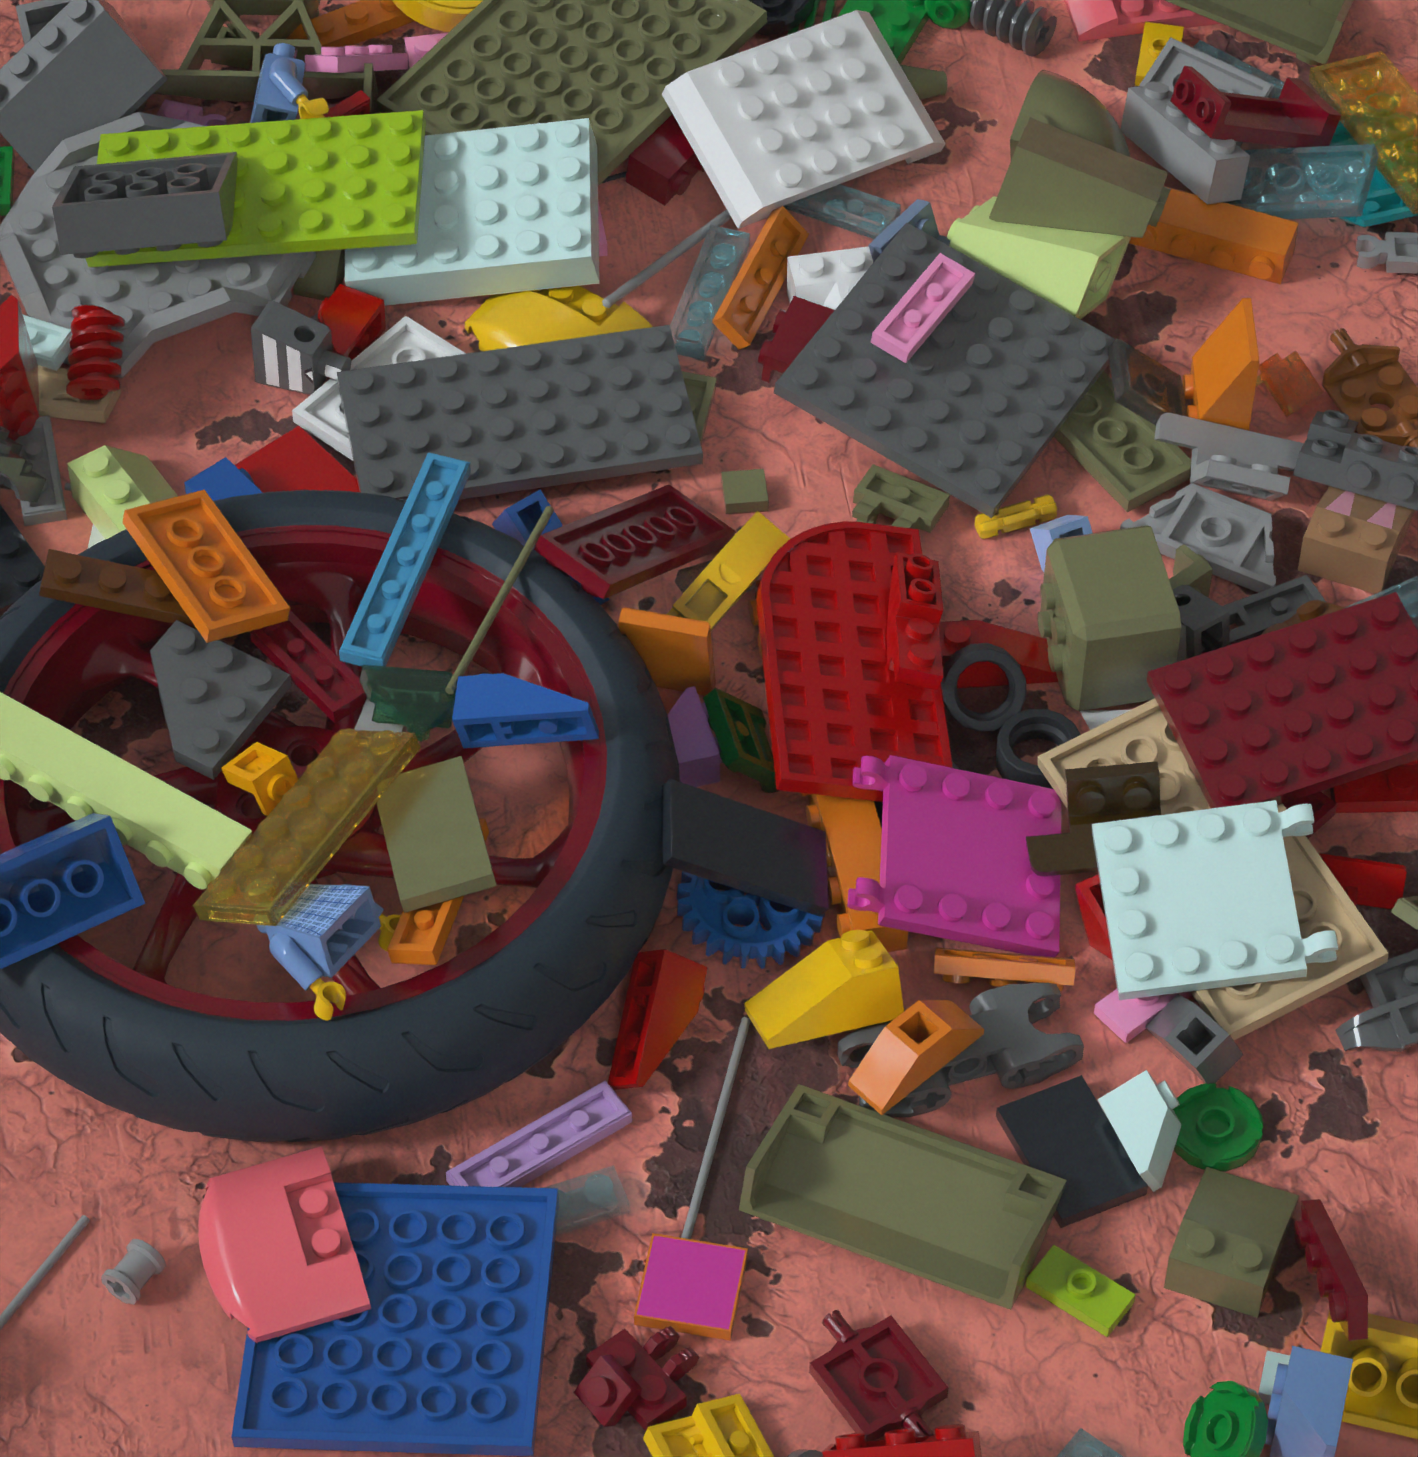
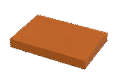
(673, 649)

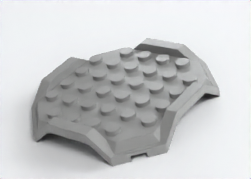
(151, 297)

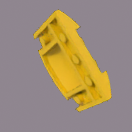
(548, 316)

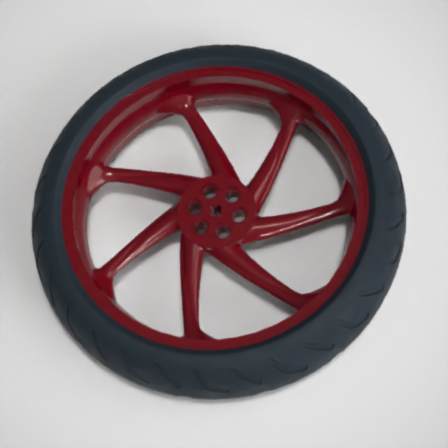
(392, 1048)

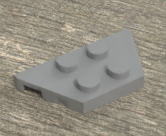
(1219, 528)

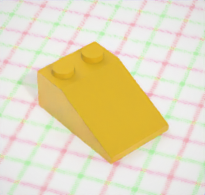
(830, 991)

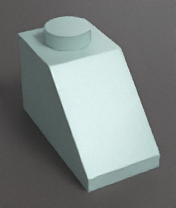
(1145, 1124)

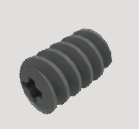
(1014, 23)

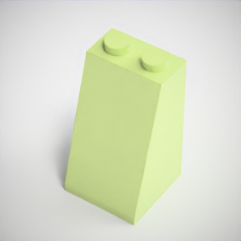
(1054, 263)

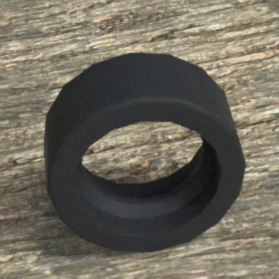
(983, 653)
(1030, 725)

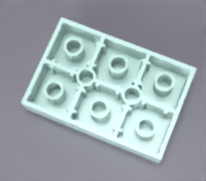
(494, 217)

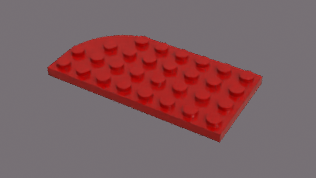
(827, 661)

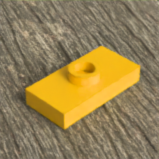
(1153, 41)

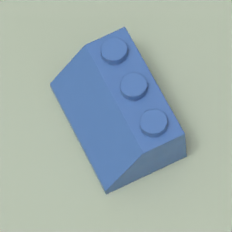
(1307, 1404)

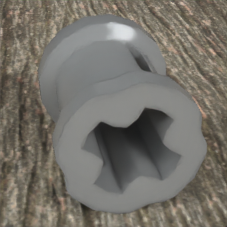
(133, 1271)

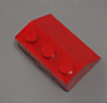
(17, 372)

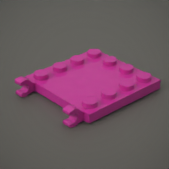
(960, 856)

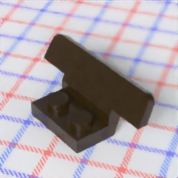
(1095, 797)

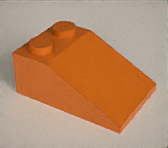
(1225, 371)

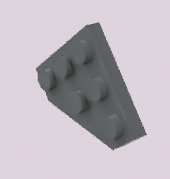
(211, 696)

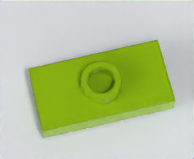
(1080, 1290)

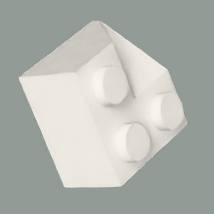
(826, 276)

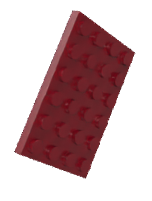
(1297, 705)

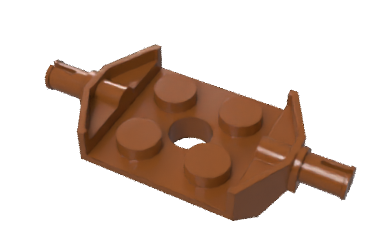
(1373, 376)

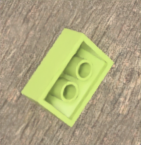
(114, 481)

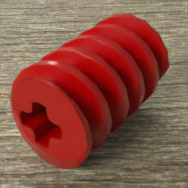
(92, 352)

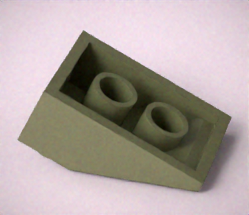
(1230, 1241)

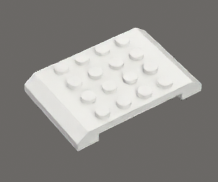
(801, 115)

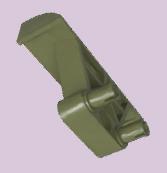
(242, 85)

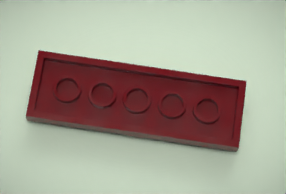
(633, 541)

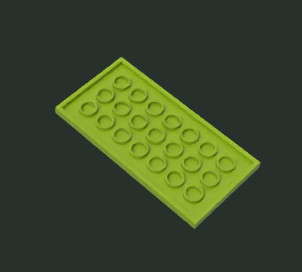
(296, 183)

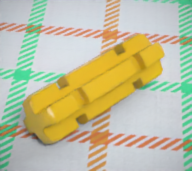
(1016, 516)

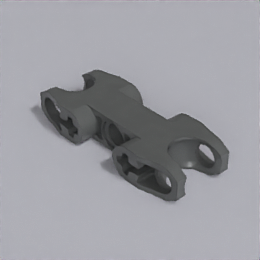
(1007, 1048)

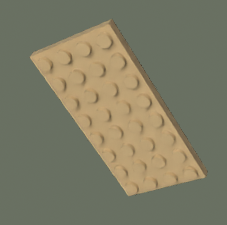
(1319, 898)

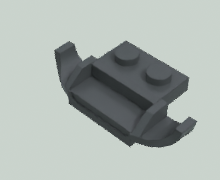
(1394, 1015)

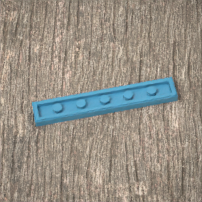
(405, 561)

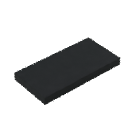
(744, 847)

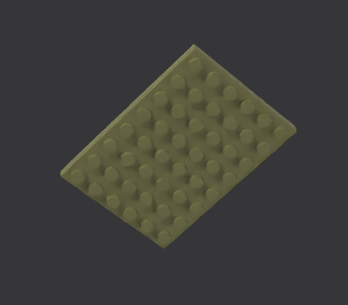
(570, 63)

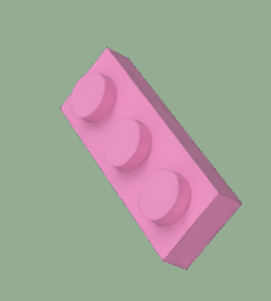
(353, 57)
(922, 308)

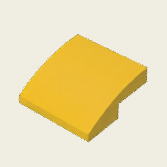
(714, 1430)

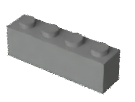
(1205, 165)

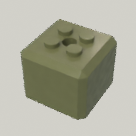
(1107, 616)

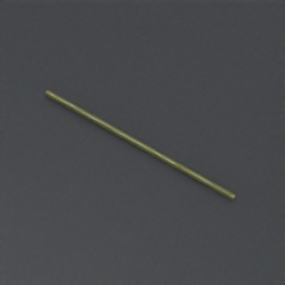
(500, 598)

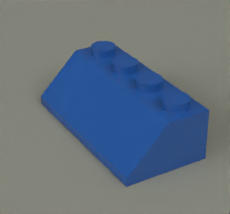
(63, 886)

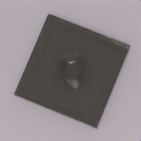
(1144, 383)

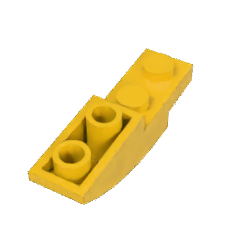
(731, 572)

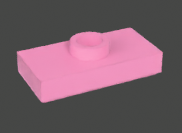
(1130, 1016)

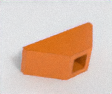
(912, 1051)

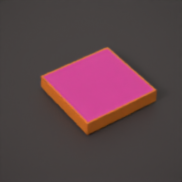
(691, 1286)

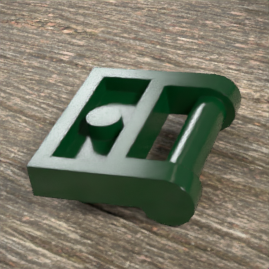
(741, 737)

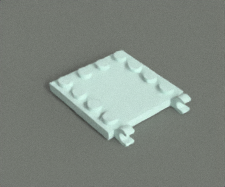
(1204, 899)

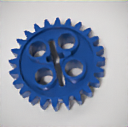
(715, 913)

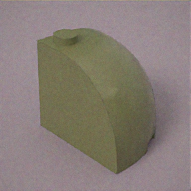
(1069, 108)

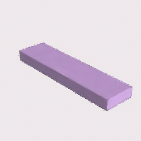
(545, 1141)

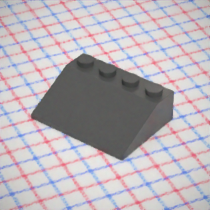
(73, 78)
(146, 204)

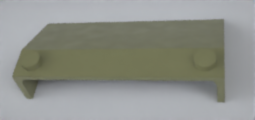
(1295, 25)
(901, 1195)

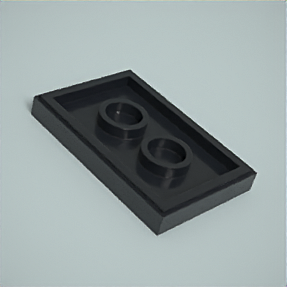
(1072, 1139)

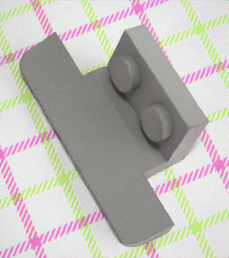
(1231, 456)

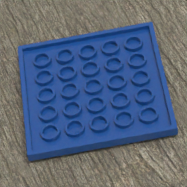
(449, 1337)

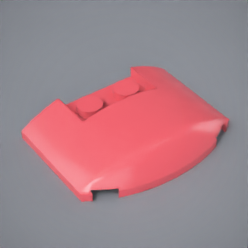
(1127, 17)
(280, 1246)

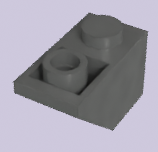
(1195, 1039)

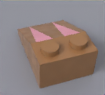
(1354, 539)

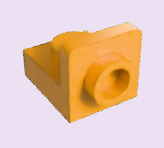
(262, 773)

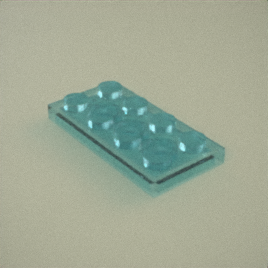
(1309, 181)

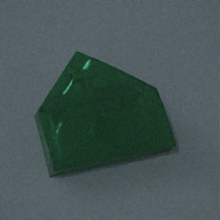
(409, 697)

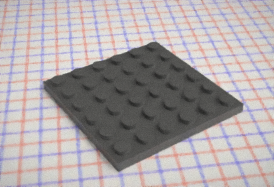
(973, 396)

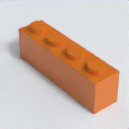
(1223, 236)

